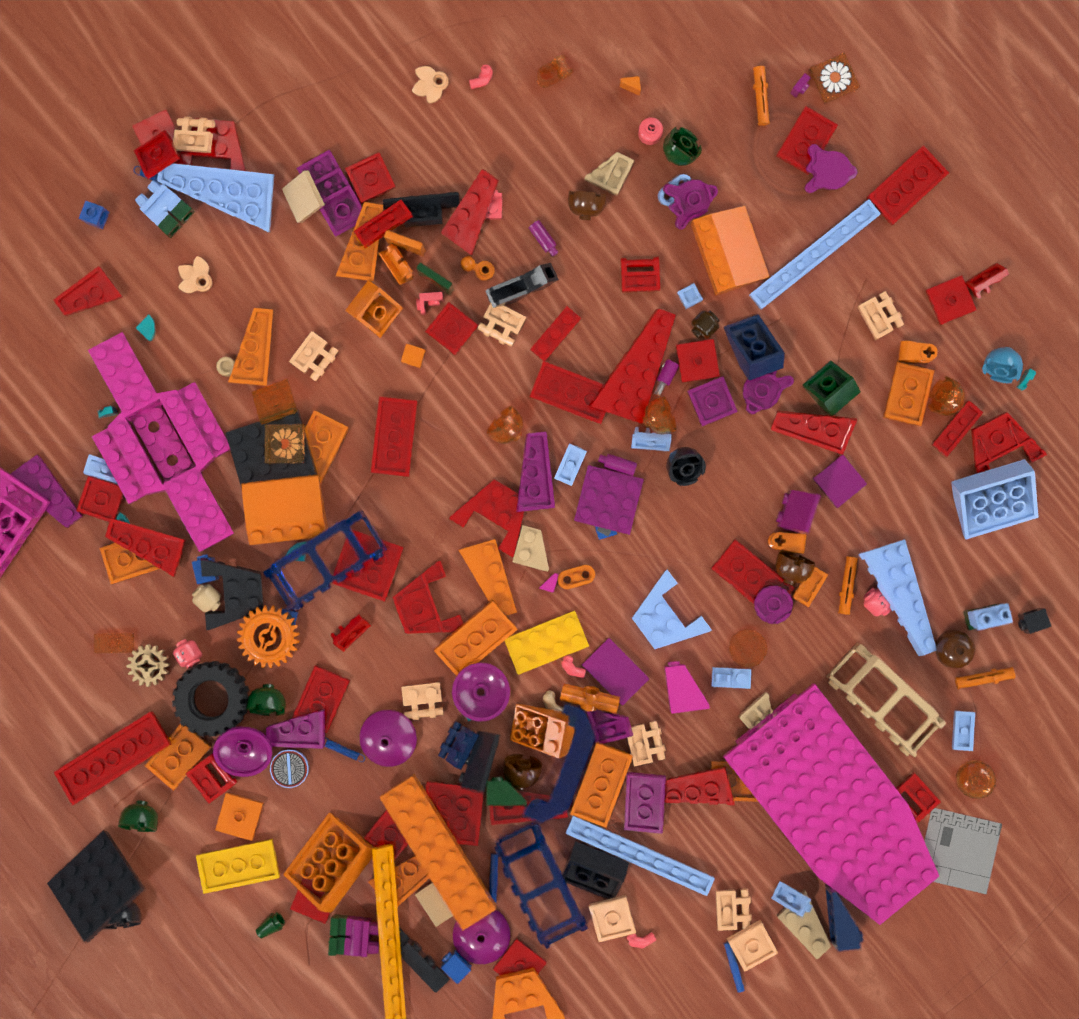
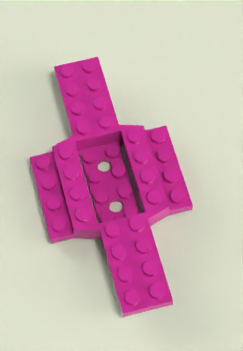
(128, 458)

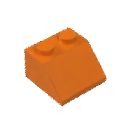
(374, 309)

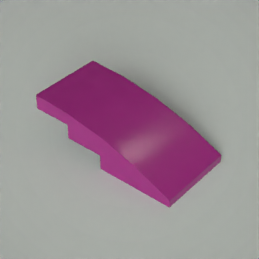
(340, 202)

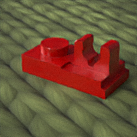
(989, 276)
(350, 633)

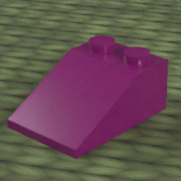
(797, 511)

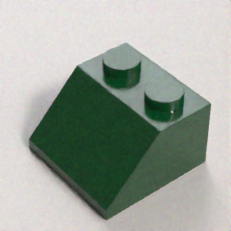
(832, 388)
(503, 794)

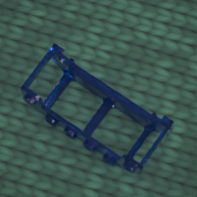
(310, 548)
(570, 772)
(557, 882)

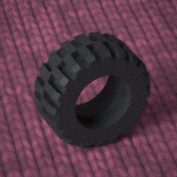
(186, 705)

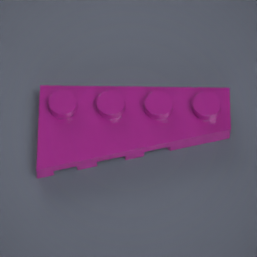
(536, 477)
(40, 479)

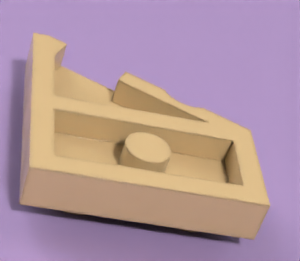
(611, 174)
(531, 549)
(756, 711)

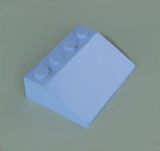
(996, 498)

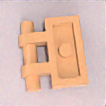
(193, 140)
(505, 318)
(876, 318)
(308, 353)
(422, 694)
(640, 747)
(726, 909)

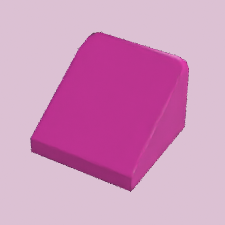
(550, 584)

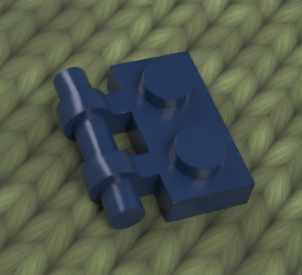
(462, 746)

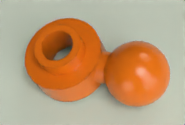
(468, 264)

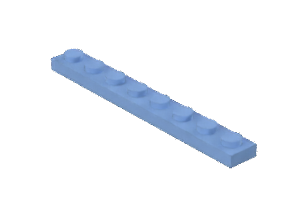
(814, 254)
(640, 855)

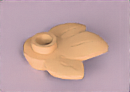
(427, 84)
(193, 275)

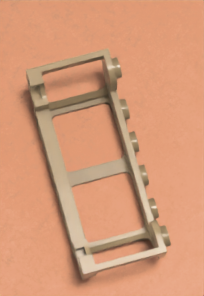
(902, 689)

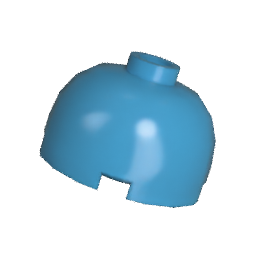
(1003, 365)

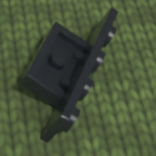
(426, 208)
(421, 963)

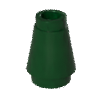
(270, 925)

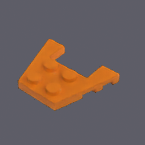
(523, 991)

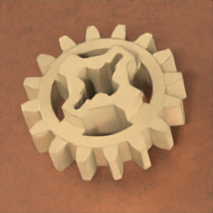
(148, 673)

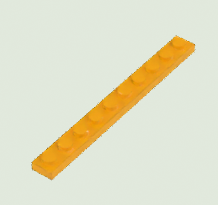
(388, 932)

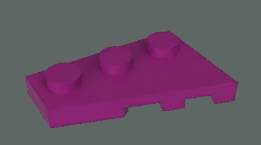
(299, 732)

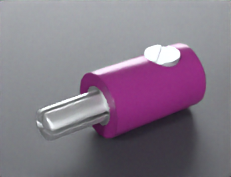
(666, 375)

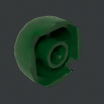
(681, 147)
(266, 701)
(139, 817)

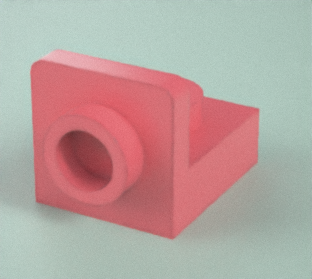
(495, 208)
(432, 299)

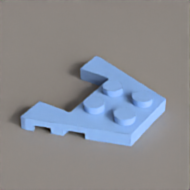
(660, 622)

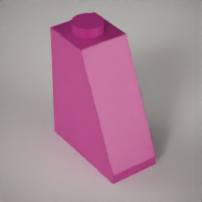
(682, 689)

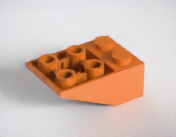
(542, 730)

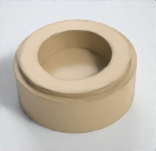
(225, 366)

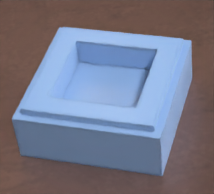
(690, 296)

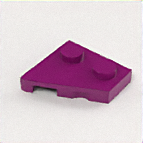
(609, 726)

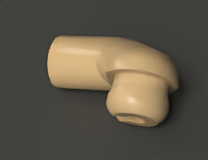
(549, 701)

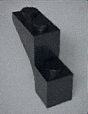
(521, 286)

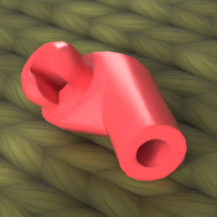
(483, 78)
(570, 669)
(641, 942)

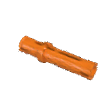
(761, 95)
(851, 562)
(992, 676)

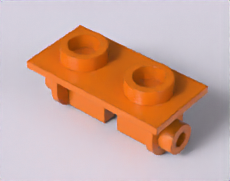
(399, 269)

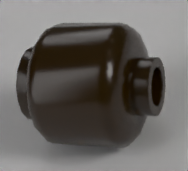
(705, 324)

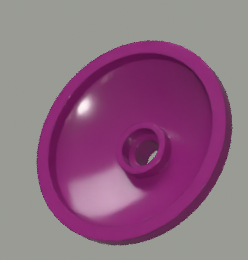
(495, 692)
(393, 727)
(239, 758)
(497, 938)

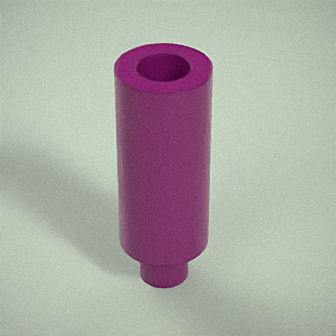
(543, 238)
(618, 464)

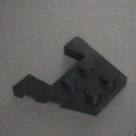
(241, 592)

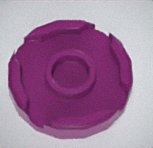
(773, 604)

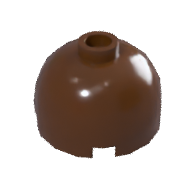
(586, 204)
(793, 568)
(955, 649)
(521, 772)

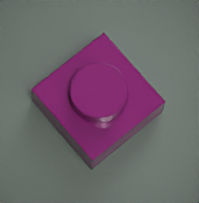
(801, 86)

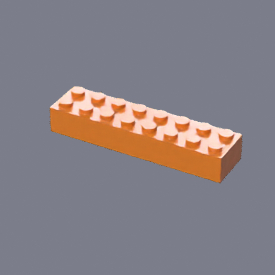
(438, 851)

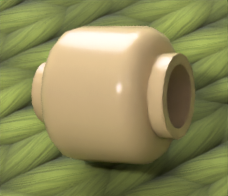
(206, 598)

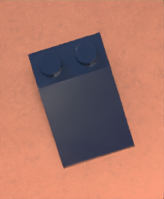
(754, 347)
(842, 928)

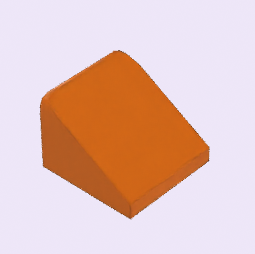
(631, 84)
(413, 356)

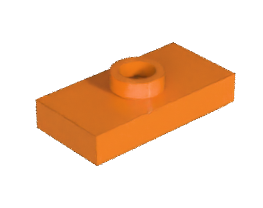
(808, 590)

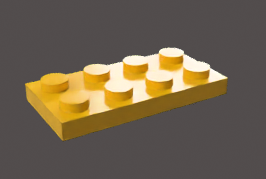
(546, 642)
(237, 866)

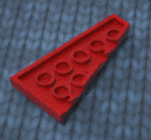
(634, 377)

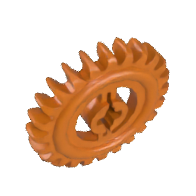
(275, 619)

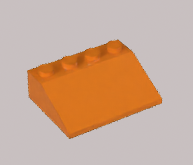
(729, 249)
(283, 509)
(333, 856)

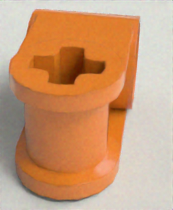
(913, 352)
(790, 542)

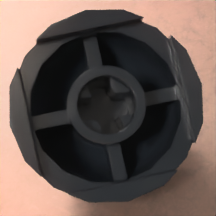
(685, 466)
(127, 918)

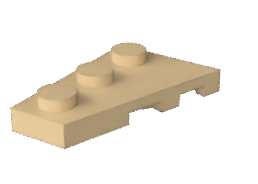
(806, 929)

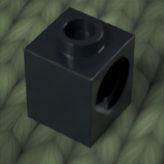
(1034, 620)

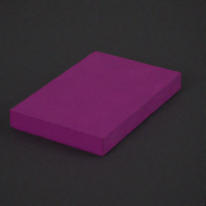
(615, 671)
(645, 802)

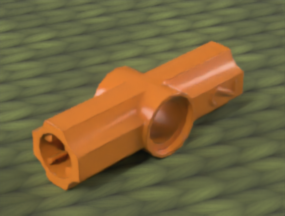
(590, 698)

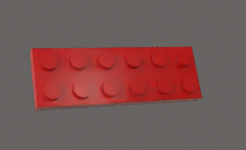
(112, 758)

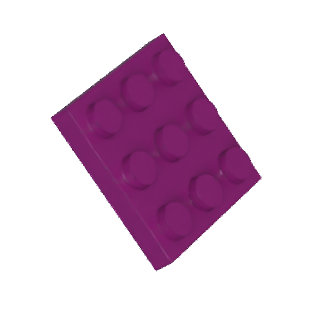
(608, 499)

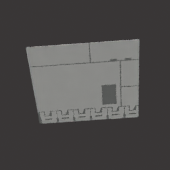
(962, 849)

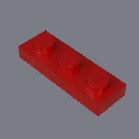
(386, 220)
(555, 334)
(957, 428)

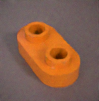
(576, 577)

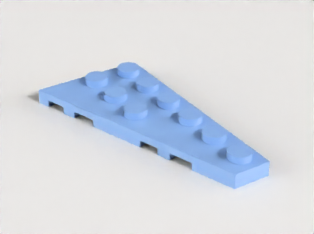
(231, 191)
(899, 586)

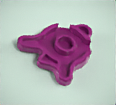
(829, 169)
(690, 200)
(764, 391)

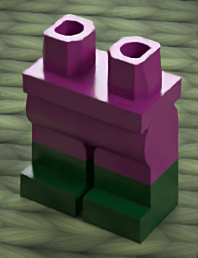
(352, 936)

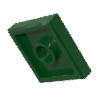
(435, 278)

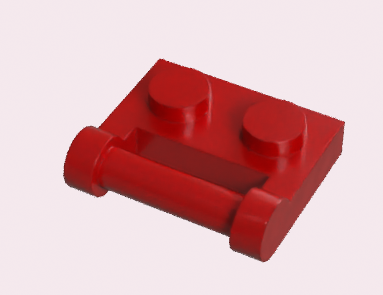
(640, 281)
(206, 781)
(920, 795)

